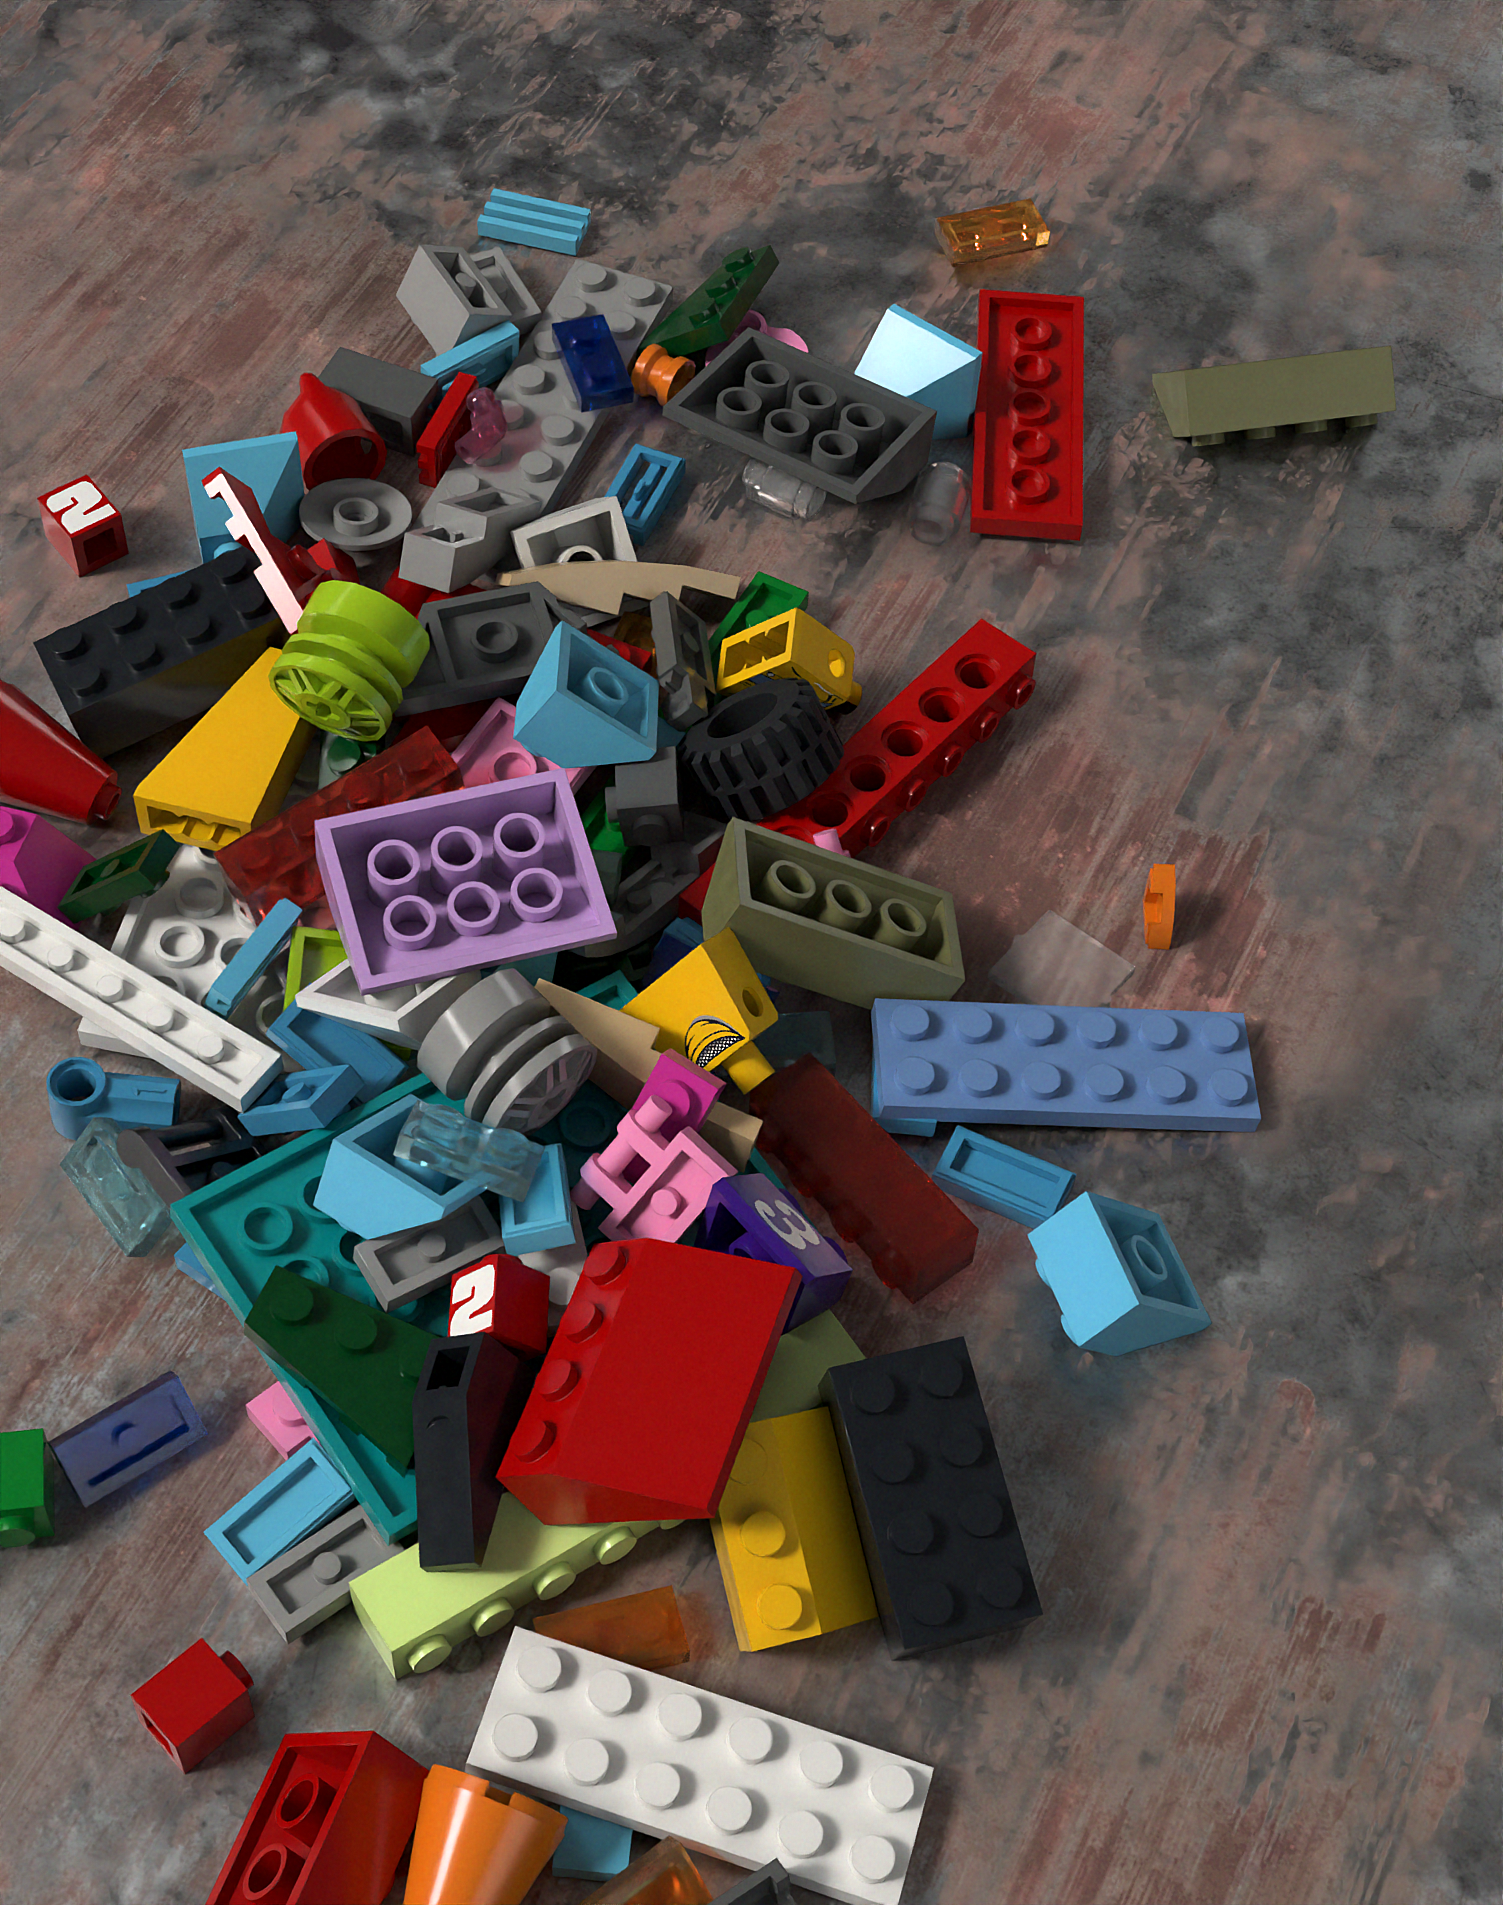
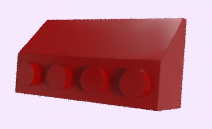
(325, 1824)

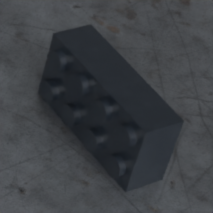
(162, 652)
(929, 1498)

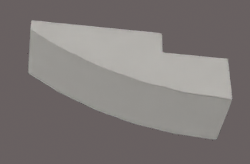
(465, 539)

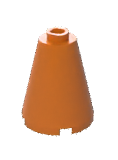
(477, 1842)

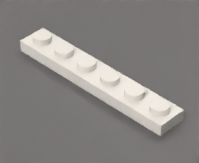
(134, 1005)

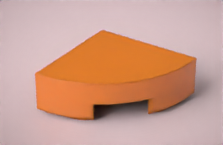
(1159, 906)

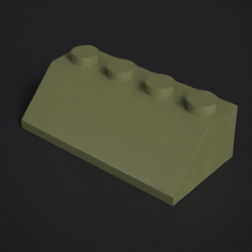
(1277, 393)
(832, 920)

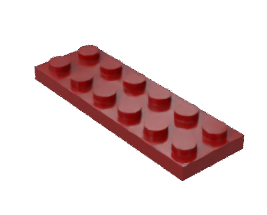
(1029, 416)

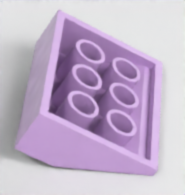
(461, 881)

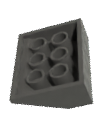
(807, 418)

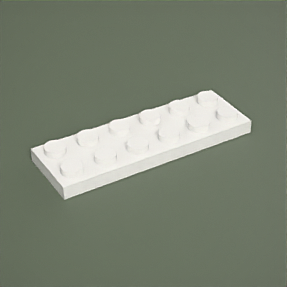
(700, 1770)

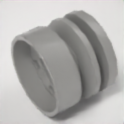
(506, 1055)

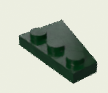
(717, 305)
(346, 1354)

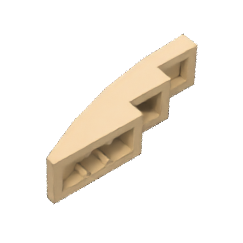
(603, 583)
(627, 1060)

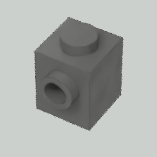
(648, 800)

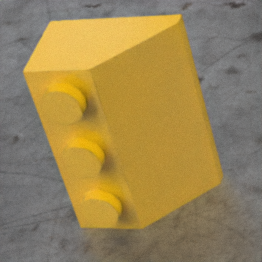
(790, 1535)

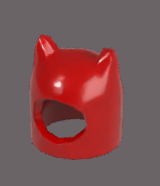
(330, 434)

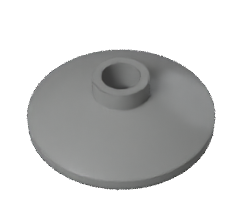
(356, 514)

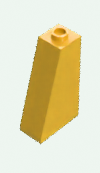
(228, 767)

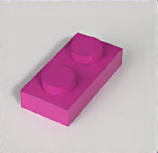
(689, 1093)

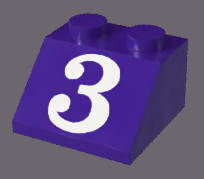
(766, 1224)

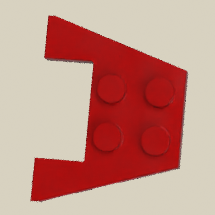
(285, 572)

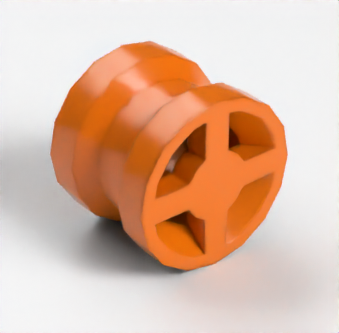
(660, 374)

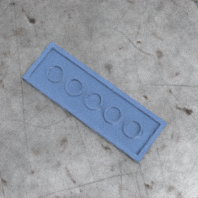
(1063, 1065)

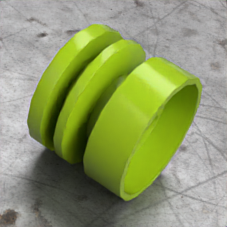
(349, 660)

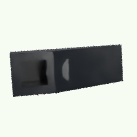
(461, 1430)

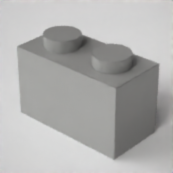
(449, 297)

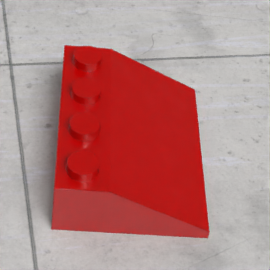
(648, 1384)

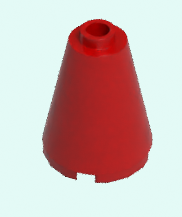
(48, 766)

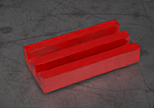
(444, 429)

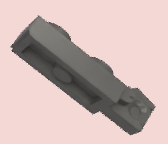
(681, 661)

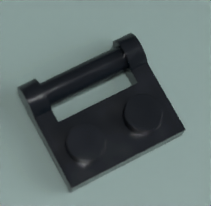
(187, 1172)

